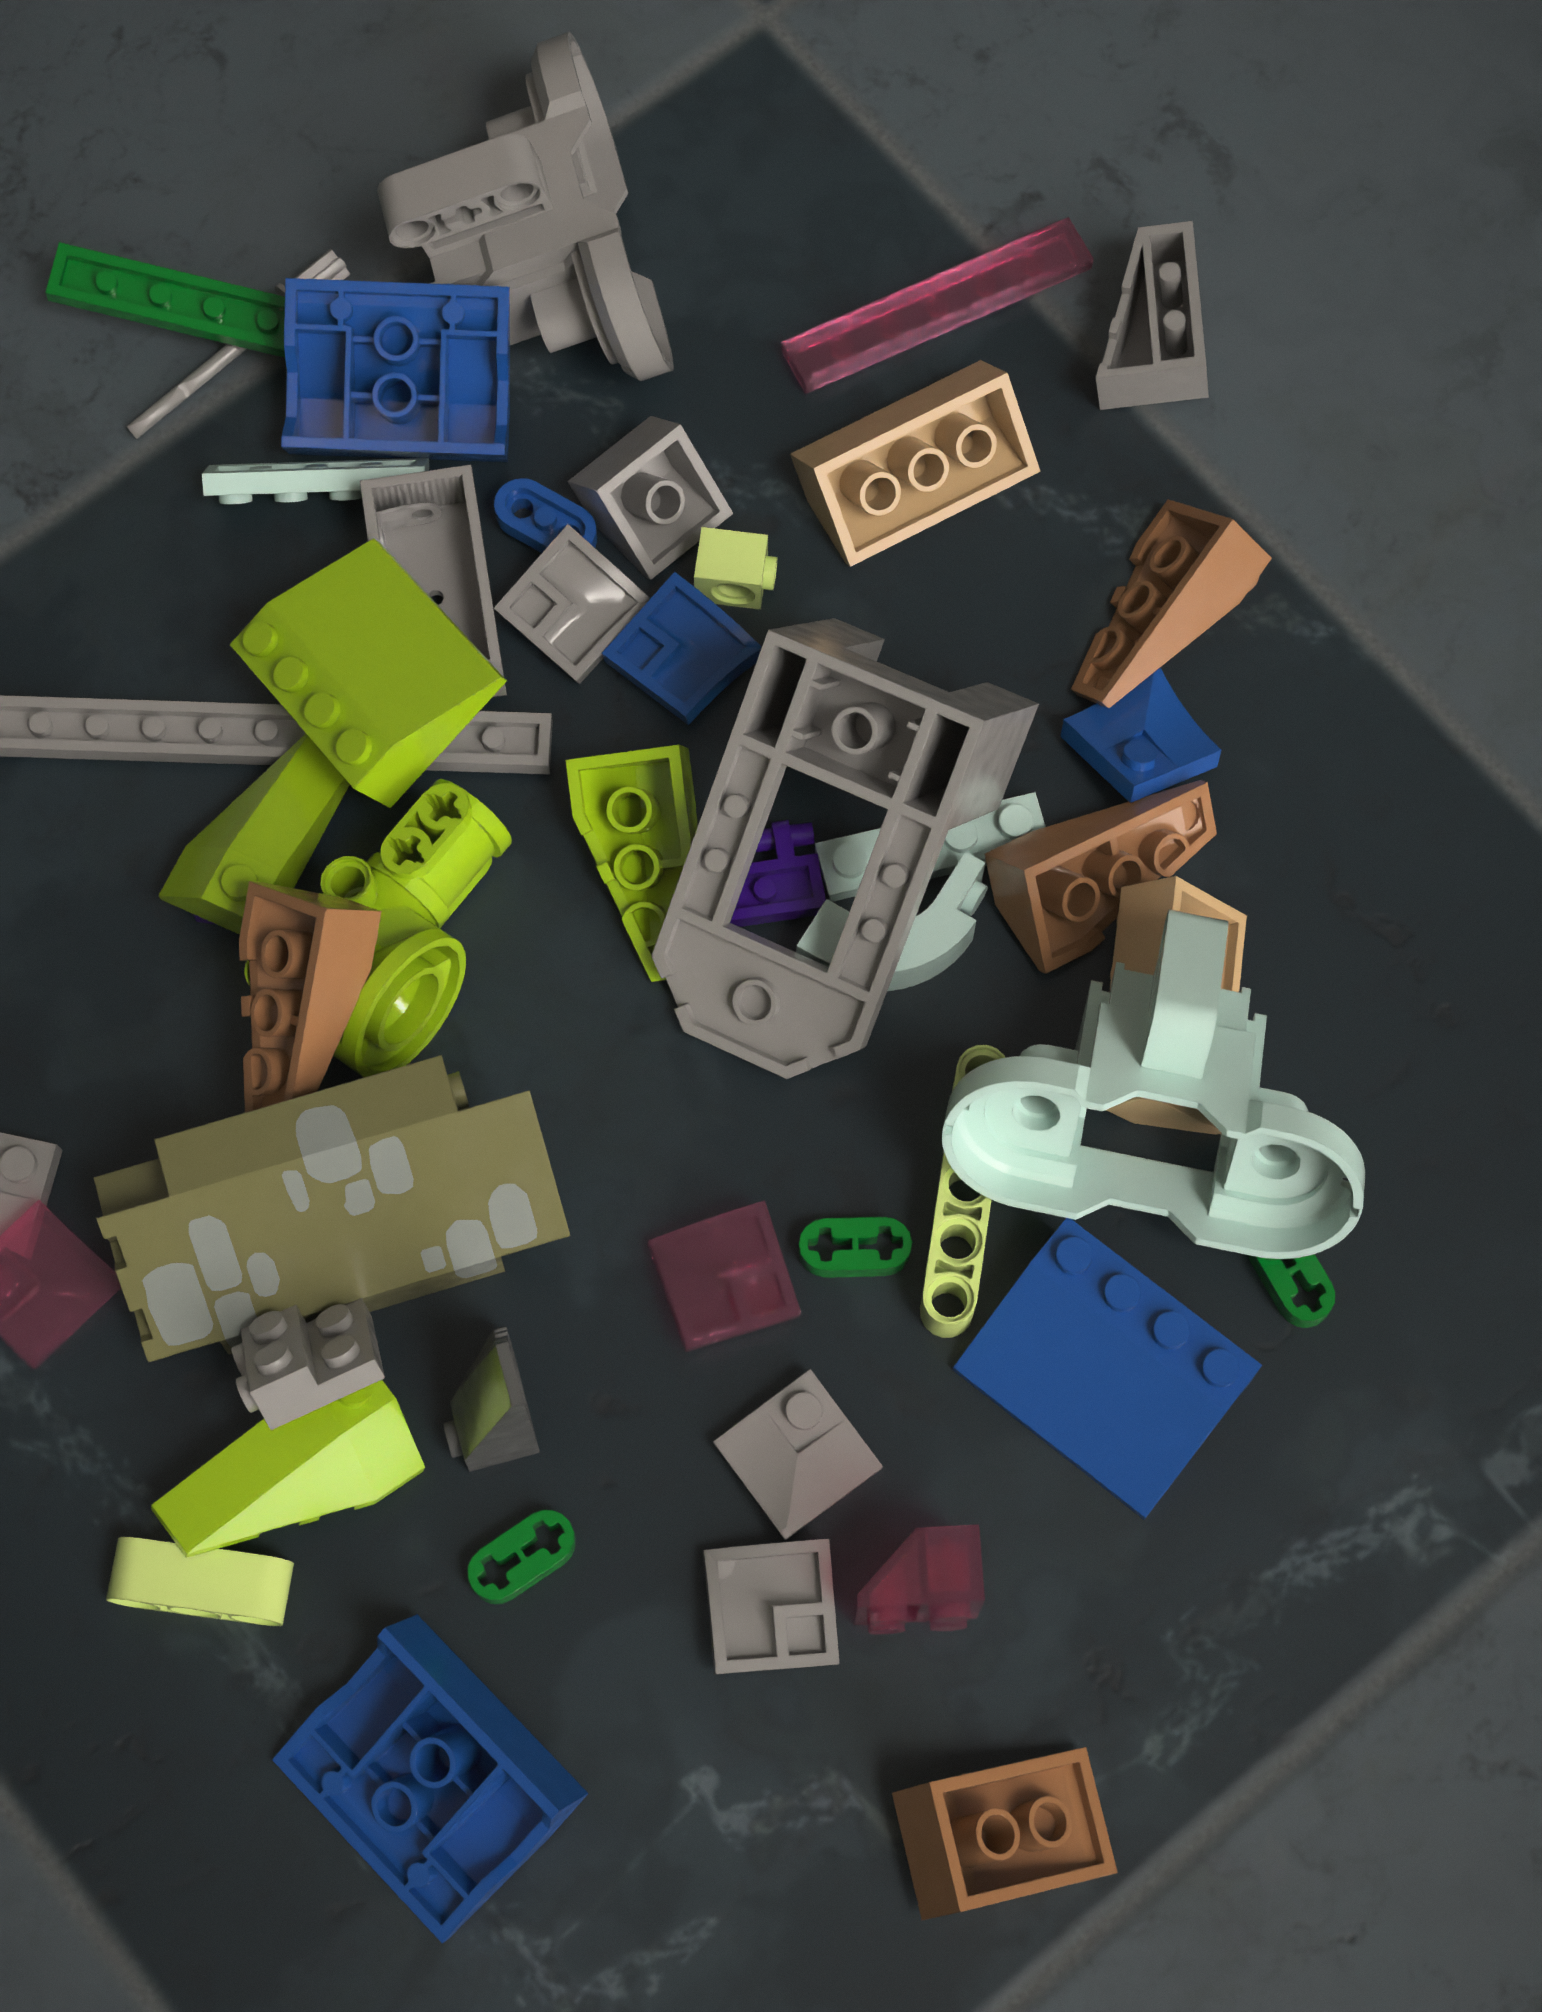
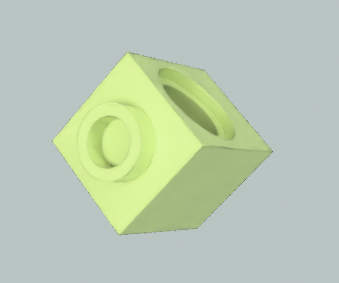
(734, 567)

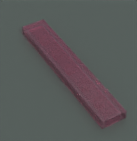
(936, 305)

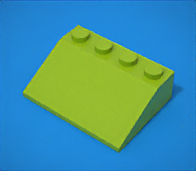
(369, 669)

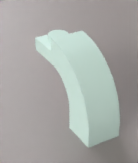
(935, 937)

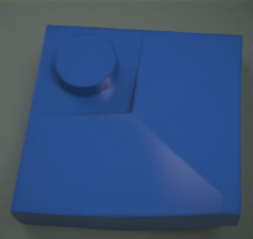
(682, 649)
(1142, 740)

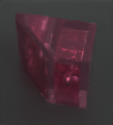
(928, 1578)

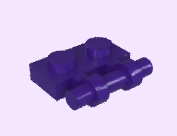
(783, 886)

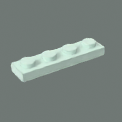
(294, 479)
(846, 858)

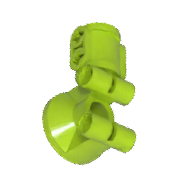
(417, 884)

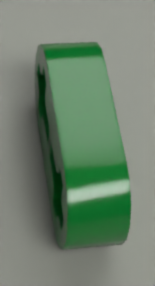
(855, 1261)
(1283, 1289)
(512, 1545)

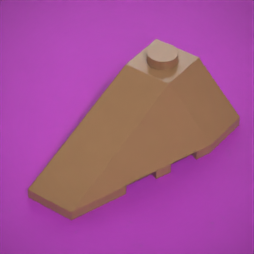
(1183, 581)
(1067, 878)
(305, 978)

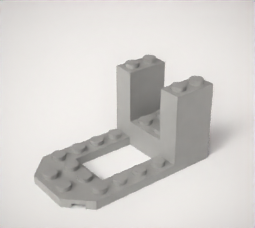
(875, 733)

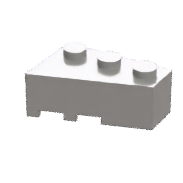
(1158, 328)

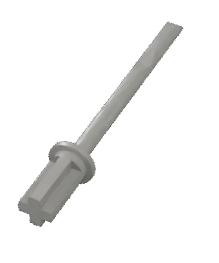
(325, 267)

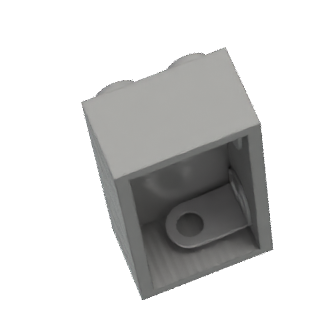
(437, 537)

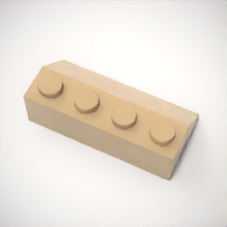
(917, 461)
(1137, 944)

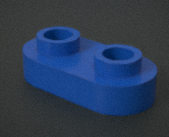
(548, 517)

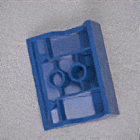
(397, 370)
(1106, 1367)
(429, 1777)

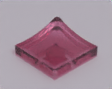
(724, 1276)
(47, 1284)

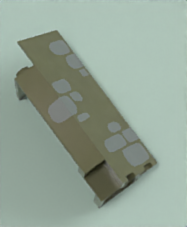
(325, 1203)

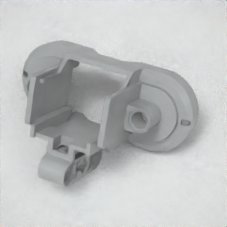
(539, 218)

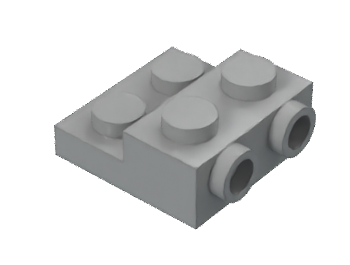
(302, 1365)

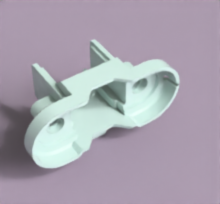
(1175, 1041)

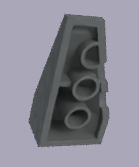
(491, 1409)

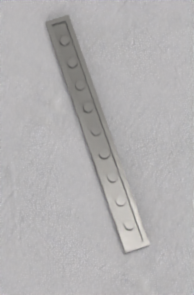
(235, 734)

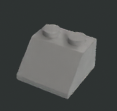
(651, 495)

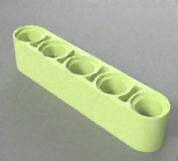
(959, 1219)

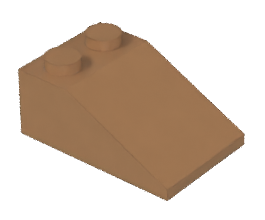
(1003, 1833)

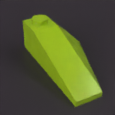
(639, 828)
(258, 837)
(295, 1473)

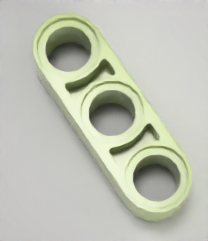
(205, 1585)

